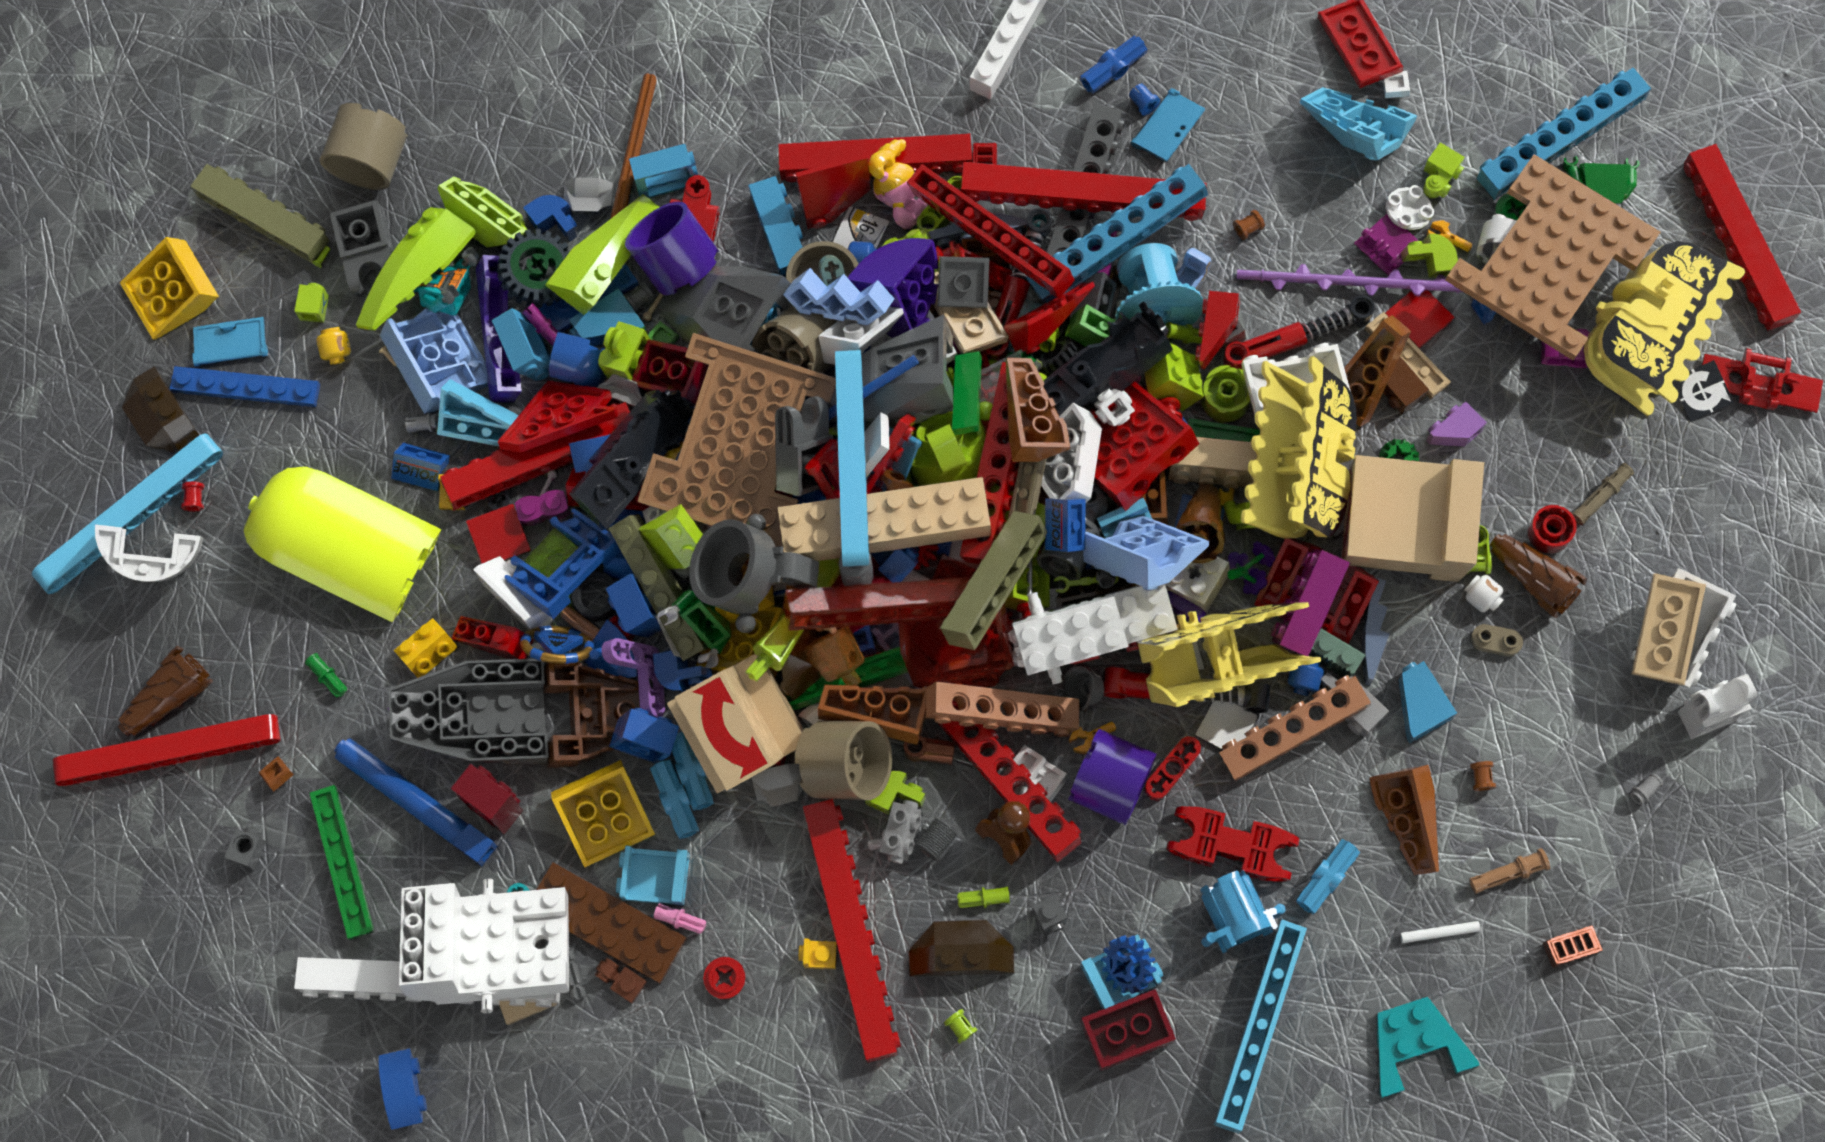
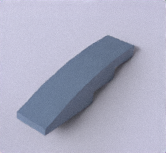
(1372, 637)

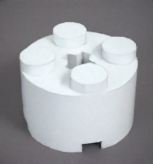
(1492, 235)

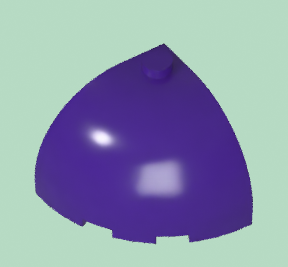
(907, 274)

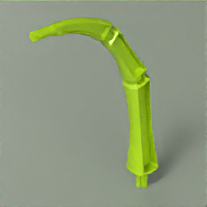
(779, 642)

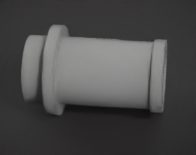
(422, 423)
(1646, 789)

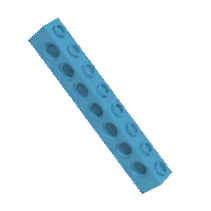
(1627, 83)
(1132, 233)

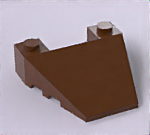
(594, 706)

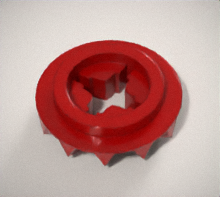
(724, 965)

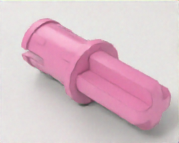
(679, 918)

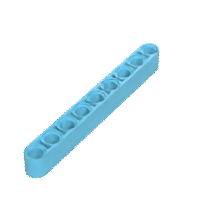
(851, 458)
(128, 512)

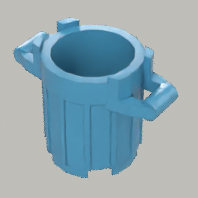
(1237, 911)

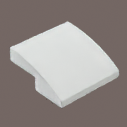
(1041, 771)

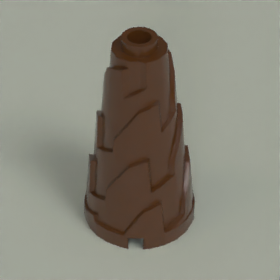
(1204, 520)
(1540, 575)
(167, 689)

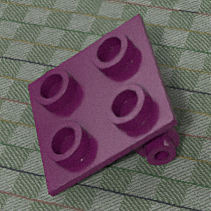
(1385, 243)

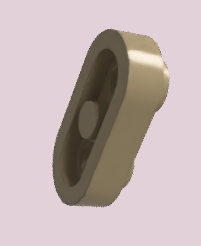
(1497, 640)

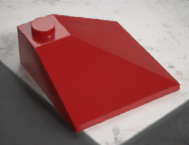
(832, 189)

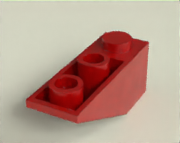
(1220, 321)
(490, 637)

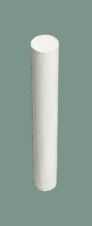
(1439, 932)

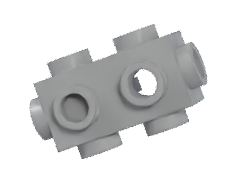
(899, 835)

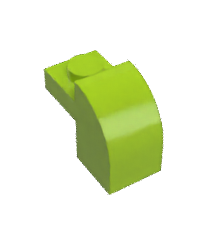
(1437, 252)
(897, 788)

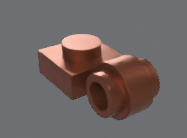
(626, 984)

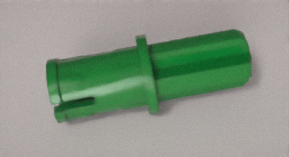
(326, 675)

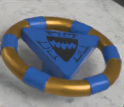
(556, 642)

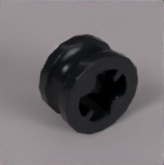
(493, 499)

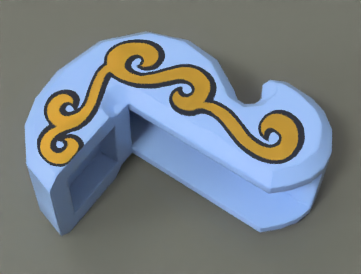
(1194, 268)

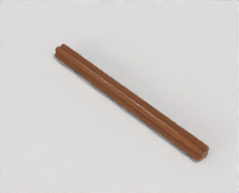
(634, 142)

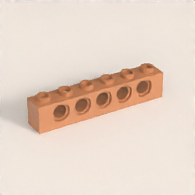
(1346, 686)
(1063, 709)

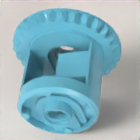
(1152, 278)

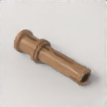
(1521, 867)

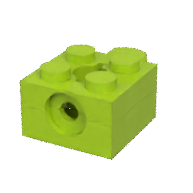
(623, 350)

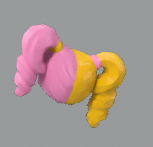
(891, 184)

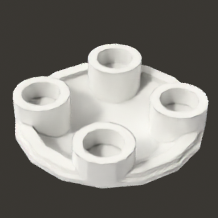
(1409, 208)

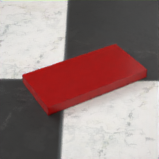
(1360, 42)

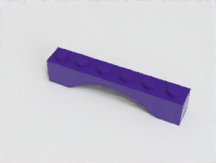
(502, 381)

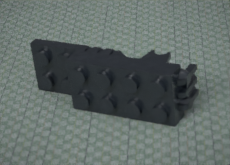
(1114, 363)
(624, 458)

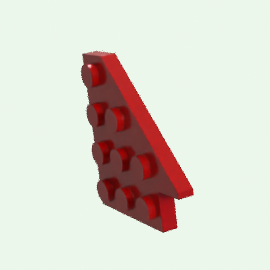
(556, 413)

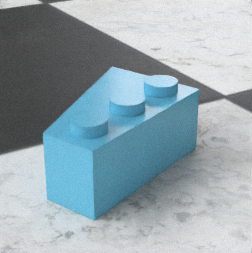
(471, 416)

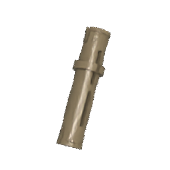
(1609, 487)

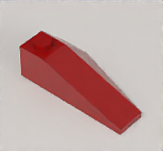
(1042, 322)

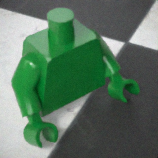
(1609, 180)

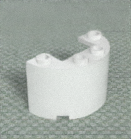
(1298, 367)
(146, 568)
(1715, 606)

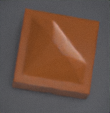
(276, 773)

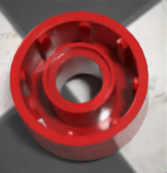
(1558, 518)

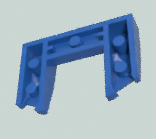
(553, 593)

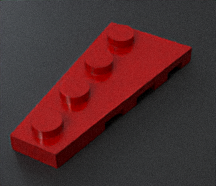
(902, 432)

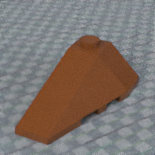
(1032, 420)
(1410, 808)

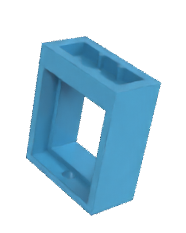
(663, 170)
(523, 345)

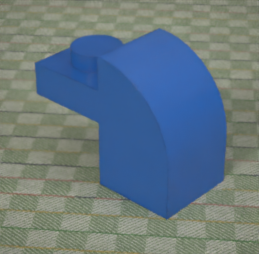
(551, 211)
(675, 674)

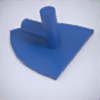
(596, 660)

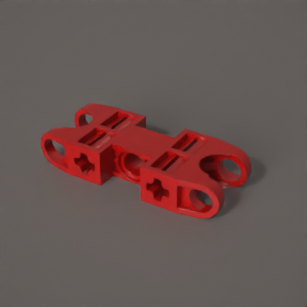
(1232, 843)

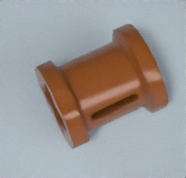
(1248, 224)
(1483, 776)

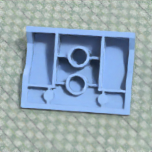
(432, 352)
(1143, 551)

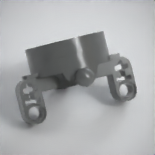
(718, 565)

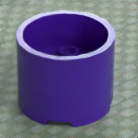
(671, 247)
(1112, 776)

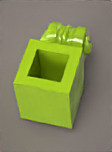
(1442, 166)

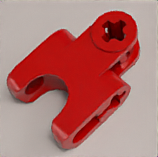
(700, 204)

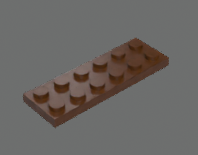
(616, 926)

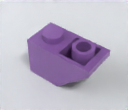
(1458, 428)

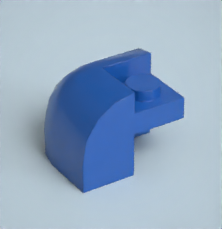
(576, 361)

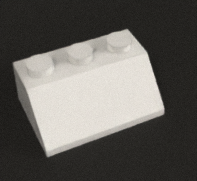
(852, 336)
(492, 577)

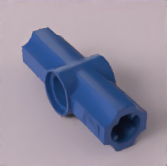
(1113, 64)

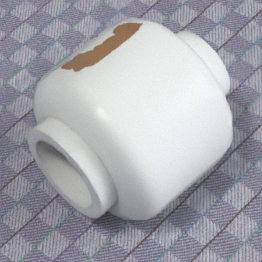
(1484, 593)

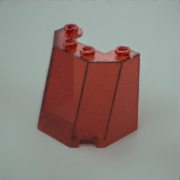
(933, 660)

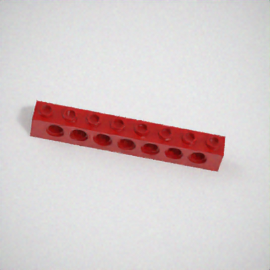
(991, 231)
(993, 451)
(1058, 843)

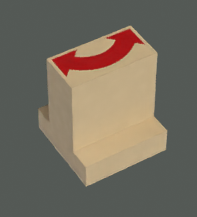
(1413, 516)
(736, 724)

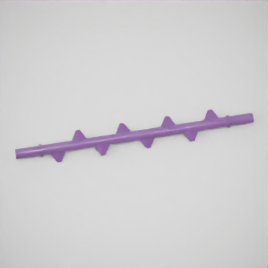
(1370, 284)

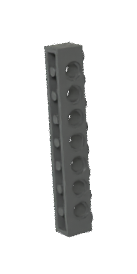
(1101, 120)

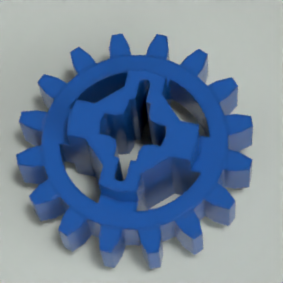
(1128, 964)

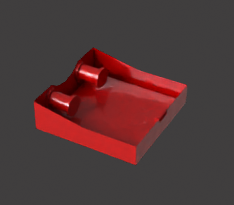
(1140, 448)

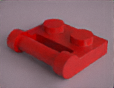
(827, 460)

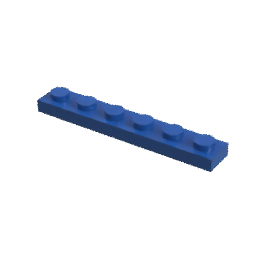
(245, 386)

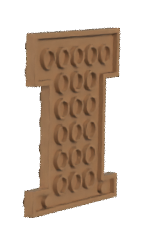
(1554, 255)
(730, 441)

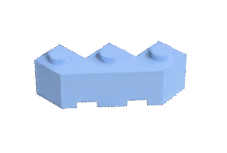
(839, 299)

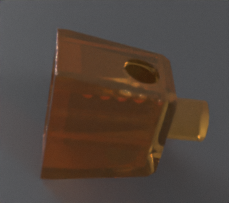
(836, 656)

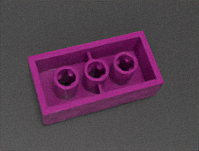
(1316, 586)

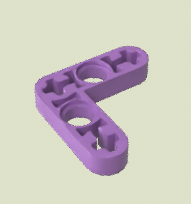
(653, 704)

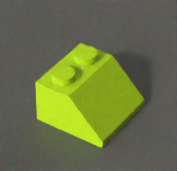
(673, 537)

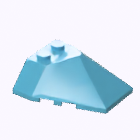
(1359, 124)

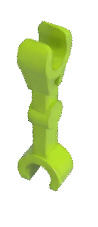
(1083, 581)

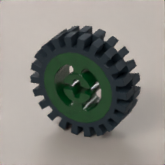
(527, 283)

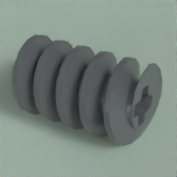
(856, 574)

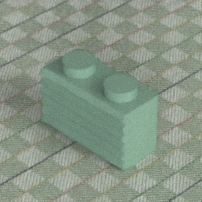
(1336, 654)

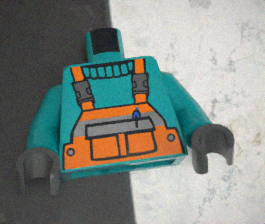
(448, 286)

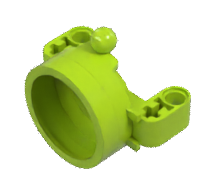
(945, 455)

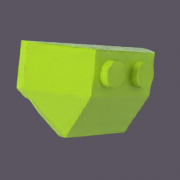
(482, 210)

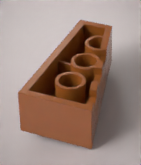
(1373, 365)
(896, 710)

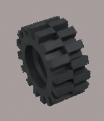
(1052, 360)

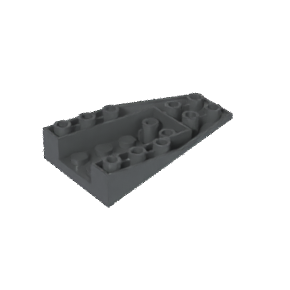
(725, 304)
(919, 388)
(475, 712)

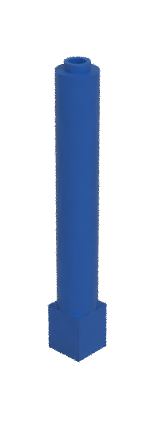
(415, 801)

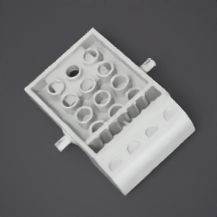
(482, 944)

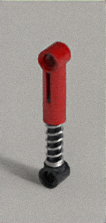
(1016, 284)
(1296, 334)
(1122, 683)

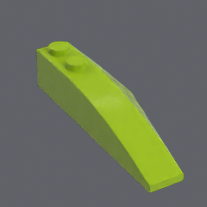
(424, 249)
(598, 258)

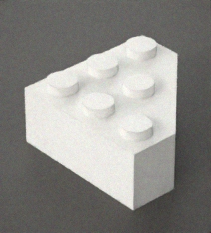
(1073, 471)

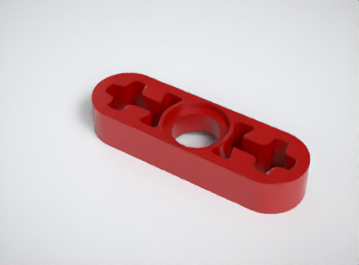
(1179, 749)

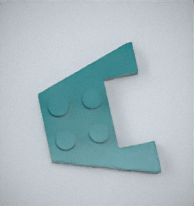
(1411, 1032)

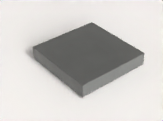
(963, 282)

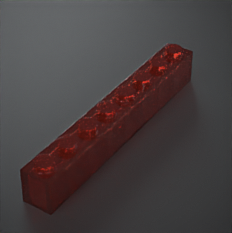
(871, 603)

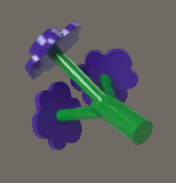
(1240, 566)

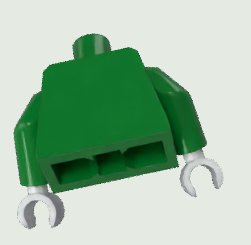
(704, 620)

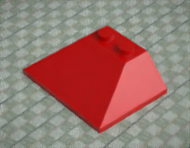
(1349, 600)

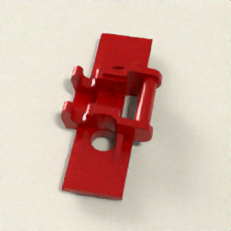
(1764, 390)

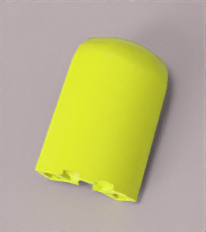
(339, 538)

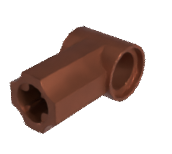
(933, 751)

